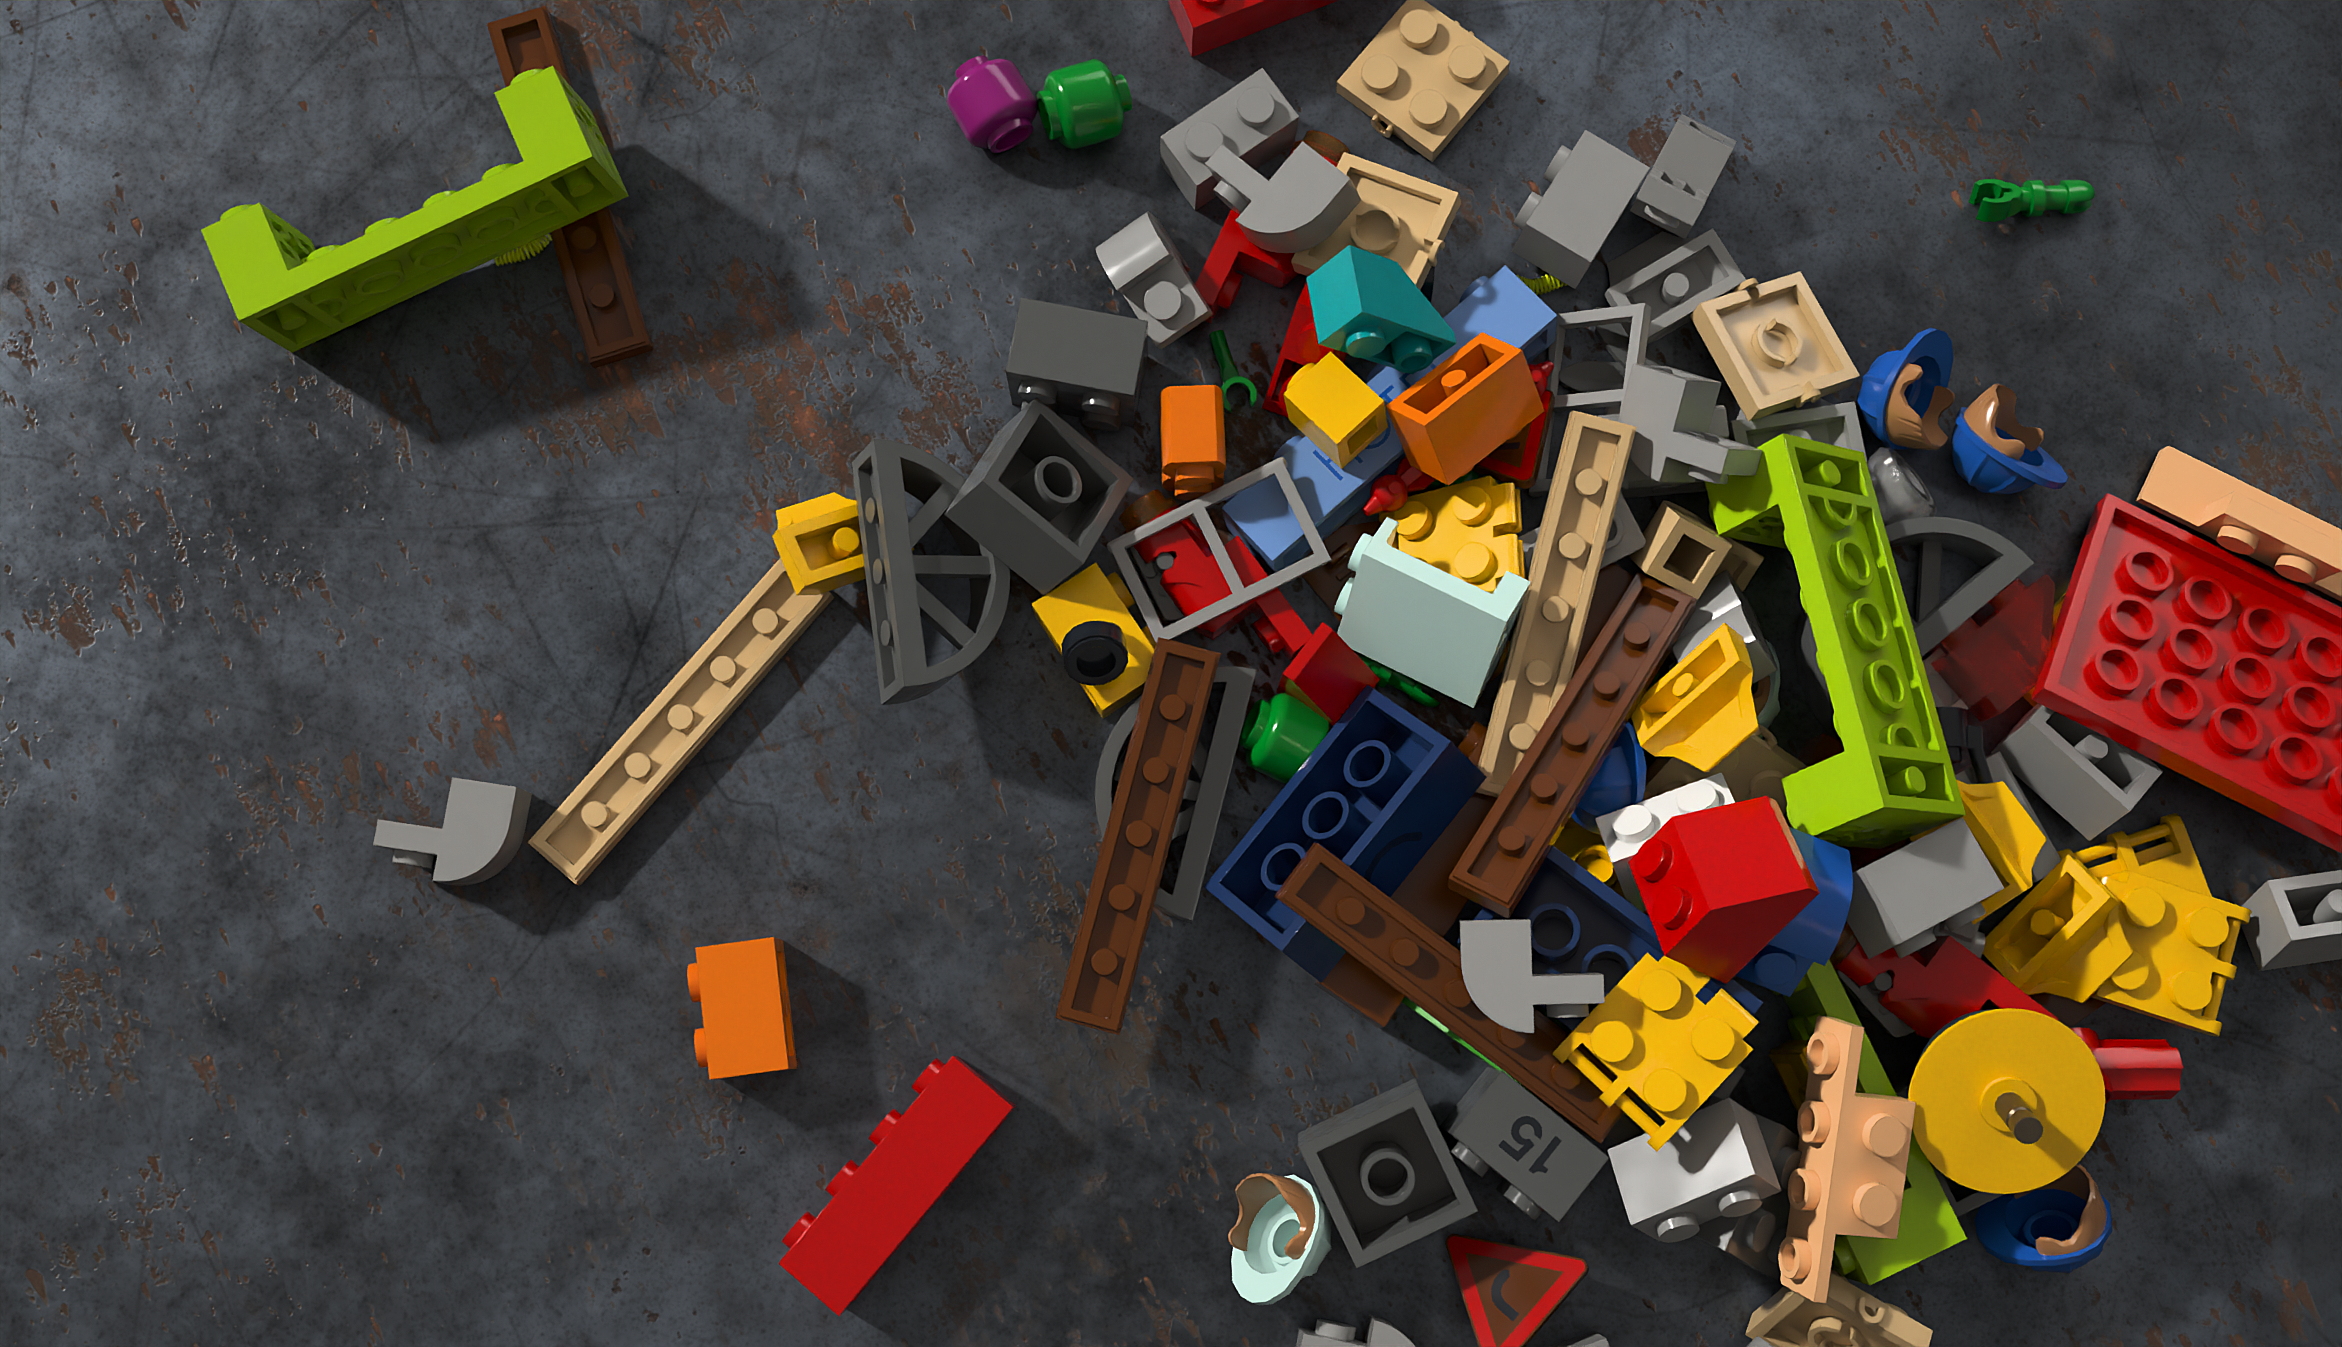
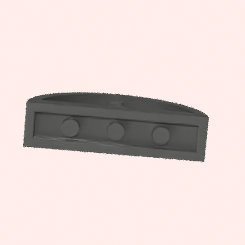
(894, 595)
(1934, 621)
(1212, 770)

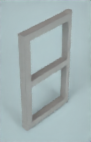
(1640, 318)
(1239, 594)

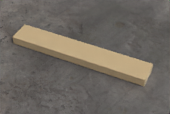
(1559, 592)
(677, 725)

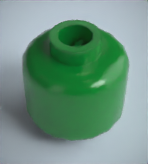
(1083, 104)
(1281, 735)

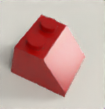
(1722, 884)

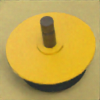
(2006, 1100)

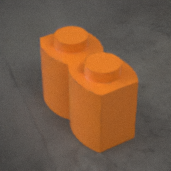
(1192, 440)

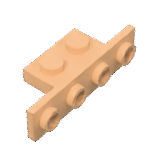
(2245, 520)
(1848, 1164)

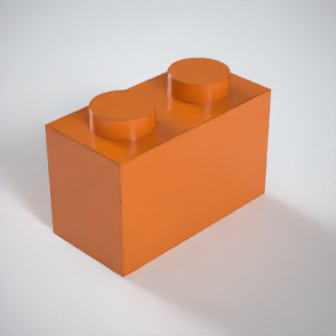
(1465, 408)
(742, 1008)

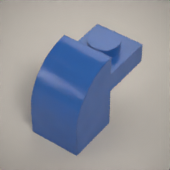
(1816, 928)

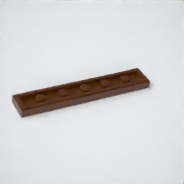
(590, 246)
(1571, 746)
(1138, 836)
(1431, 976)

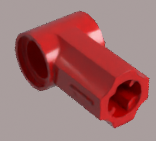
(2135, 1066)

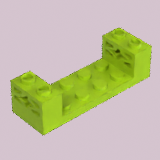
(307, 294)
(1895, 757)
(1926, 1215)

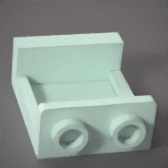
(1425, 617)

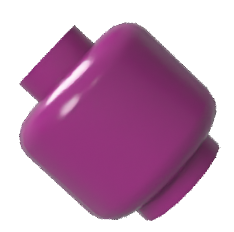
(992, 103)

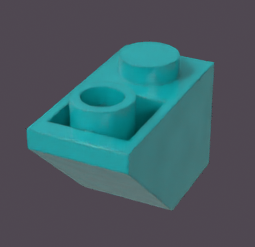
(1376, 312)

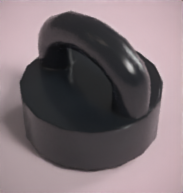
(1094, 652)

